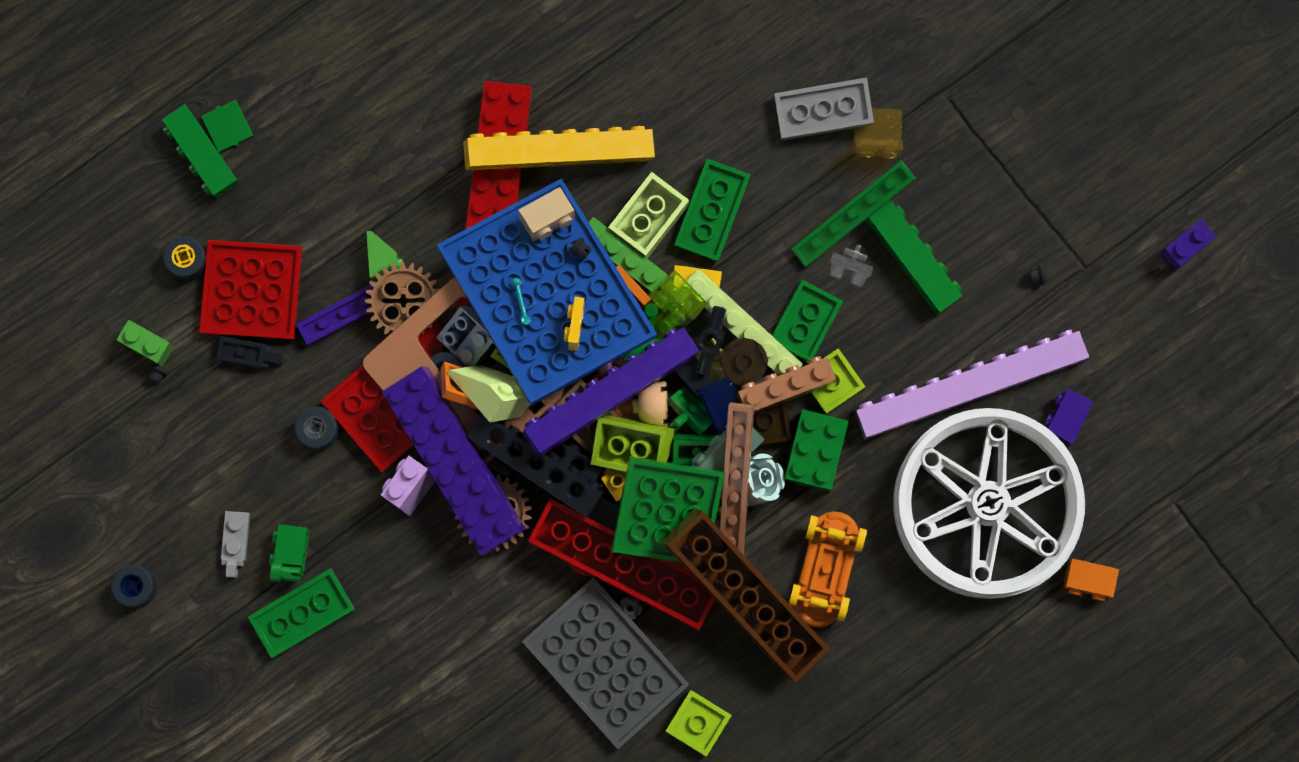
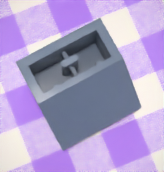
(467, 337)

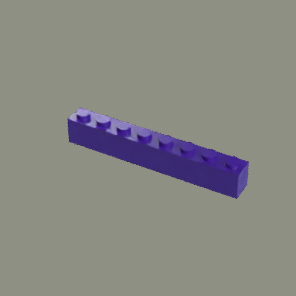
(610, 392)

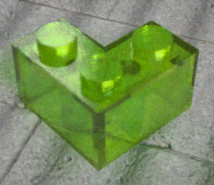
(678, 302)

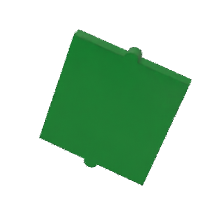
(227, 126)

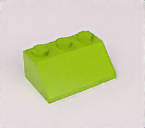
(621, 437)

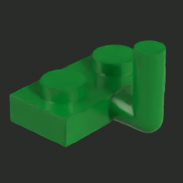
(689, 411)

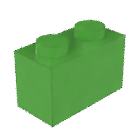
(145, 343)

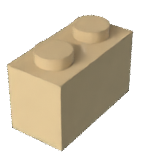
(547, 214)

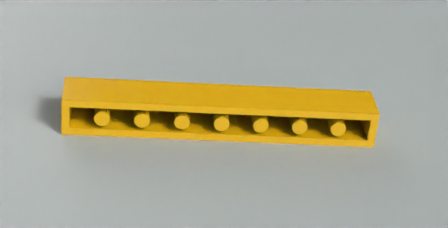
(558, 149)

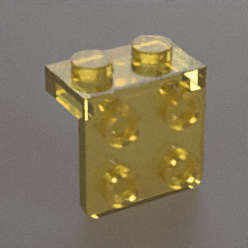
(882, 137)

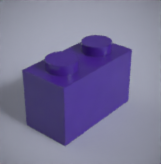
(1188, 244)
(1068, 416)

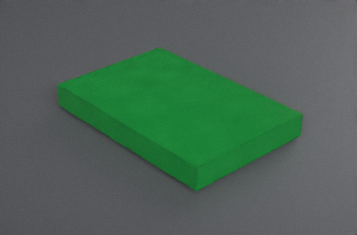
(806, 320)

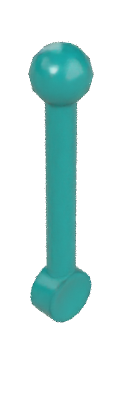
(525, 320)

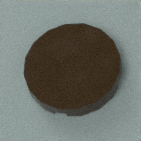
(743, 361)

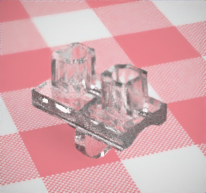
(861, 270)

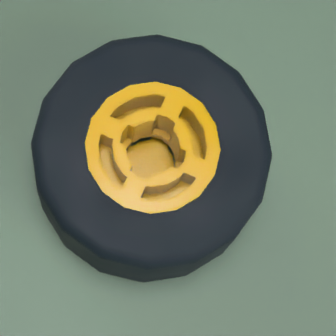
(192, 262)

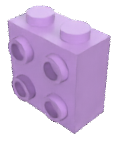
(408, 485)

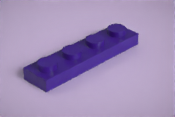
(336, 316)

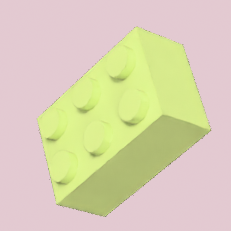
(649, 215)

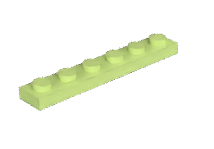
(741, 323)

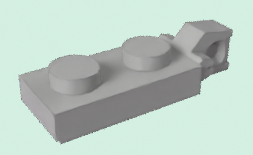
(235, 541)

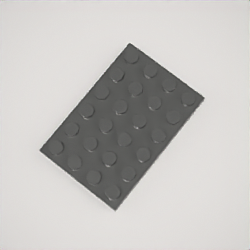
(605, 663)

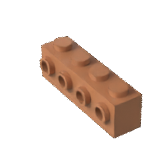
(788, 386)

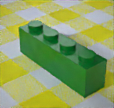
(200, 151)

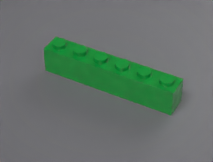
(915, 257)

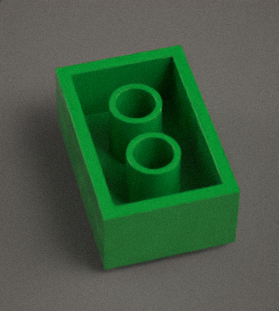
(816, 451)

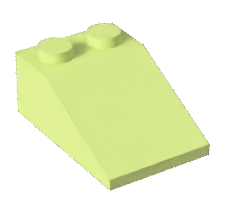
(491, 392)

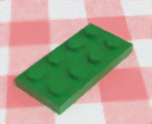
(712, 210)
(301, 613)

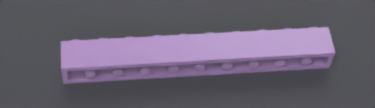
(971, 384)

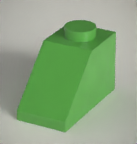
(380, 255)

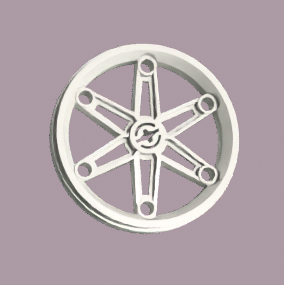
(1062, 462)

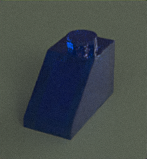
(716, 399)

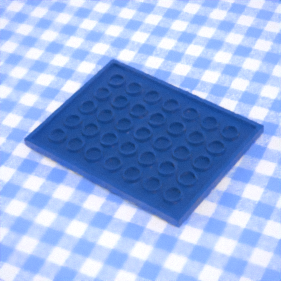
(501, 249)

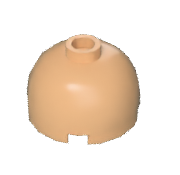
(652, 404)

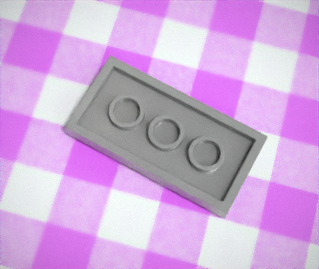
(824, 109)

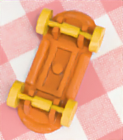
(827, 569)

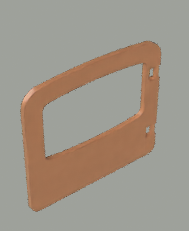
(403, 354)

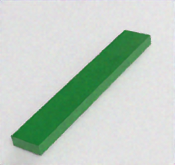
(853, 213)

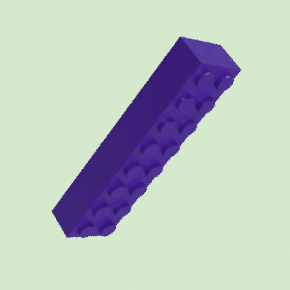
(454, 460)

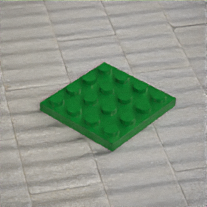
(657, 500)

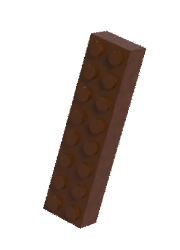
(745, 595)

